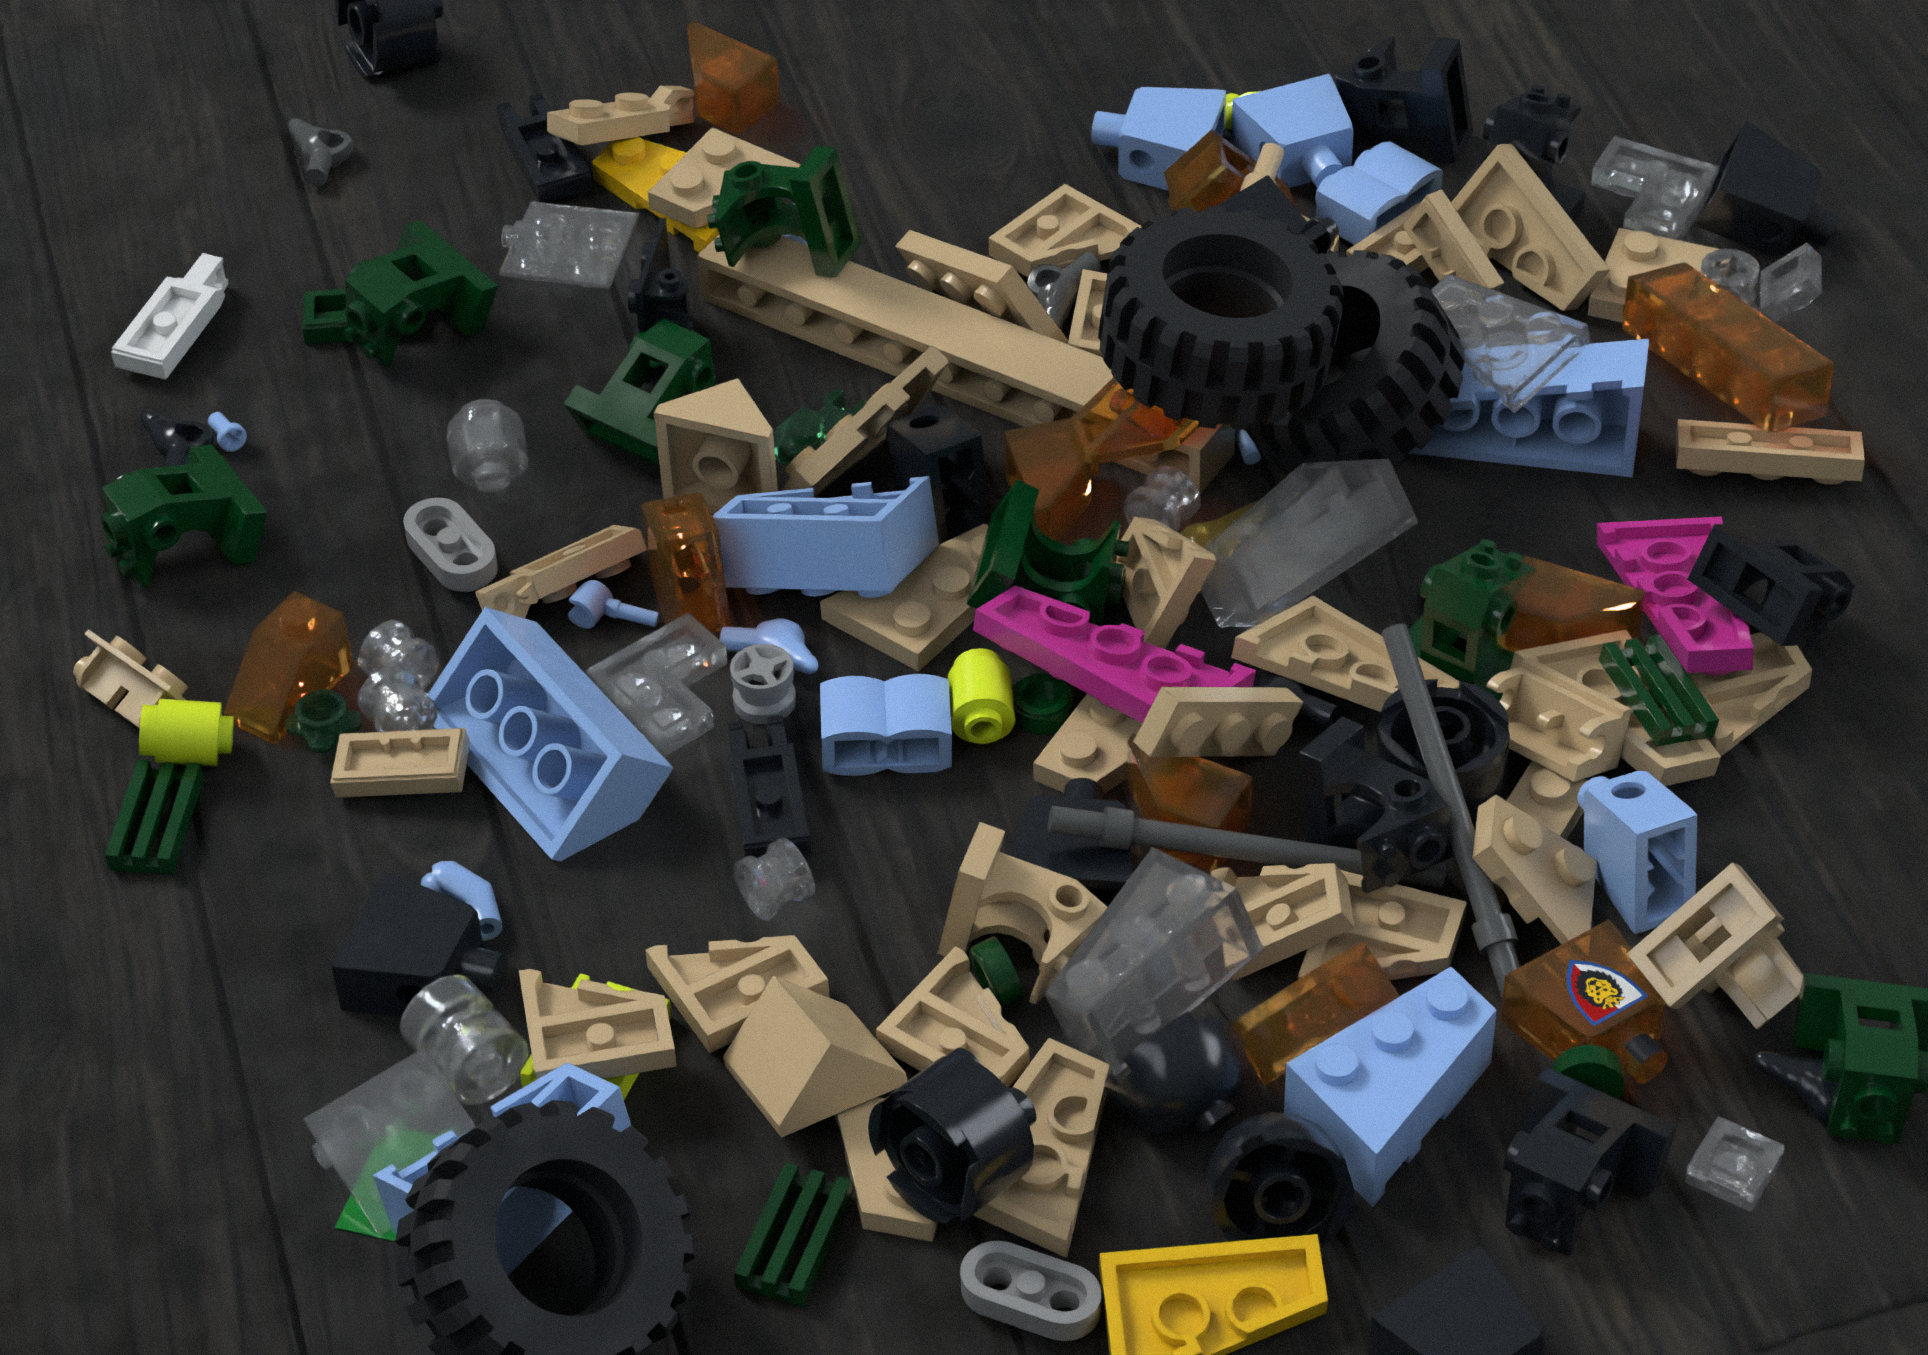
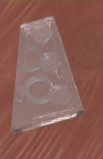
(1508, 339)

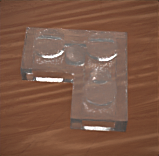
(1664, 186)
(653, 678)

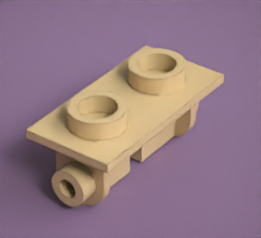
(118, 669)

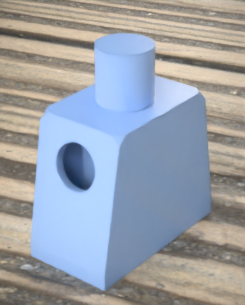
(1303, 120)
(1159, 129)
(1641, 846)

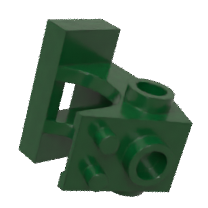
(753, 212)
(398, 288)
(625, 412)
(160, 503)
(1017, 546)
(1466, 610)
(1871, 1066)

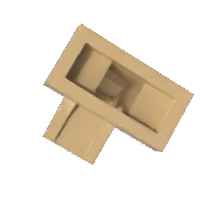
(1021, 901)
(1722, 941)

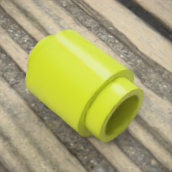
(981, 697)
(185, 732)

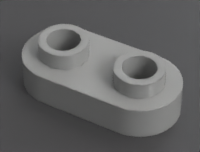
(450, 544)
(1034, 1290)

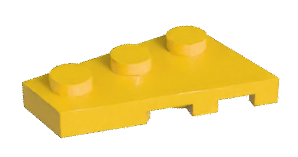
(632, 168)
(1210, 1294)

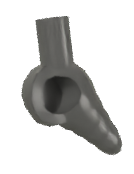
(321, 149)
(1058, 287)

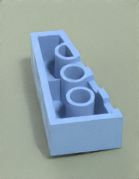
(1575, 423)

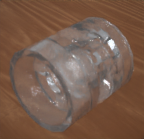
(465, 1038)

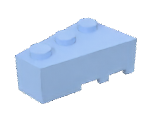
(827, 543)

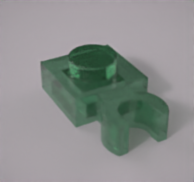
(810, 427)

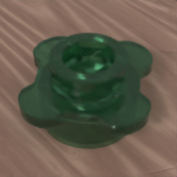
(321, 719)

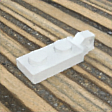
(172, 320)

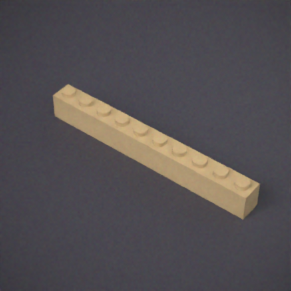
(894, 322)

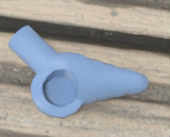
(777, 632)

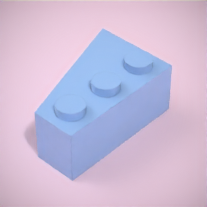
(1394, 1076)
(525, 1212)

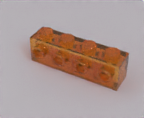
(1728, 347)

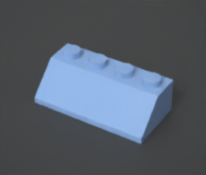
(545, 736)

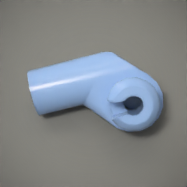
(466, 886)

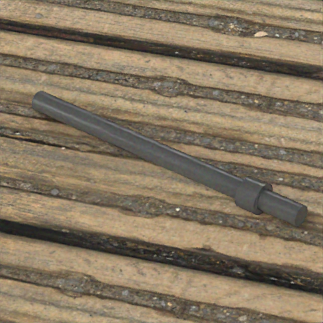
(1119, 829)
(1493, 929)

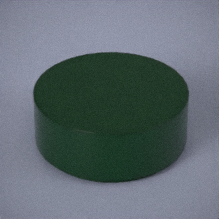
(1042, 703)
(996, 971)
(1594, 1067)

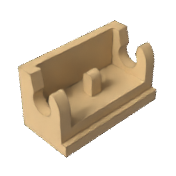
(1561, 721)

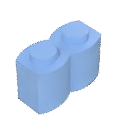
(1375, 190)
(885, 724)

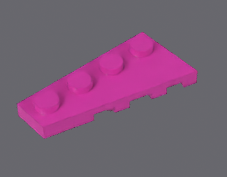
(1659, 560)
(1099, 660)

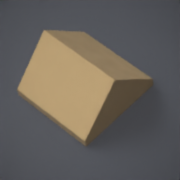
(715, 445)
(807, 1058)

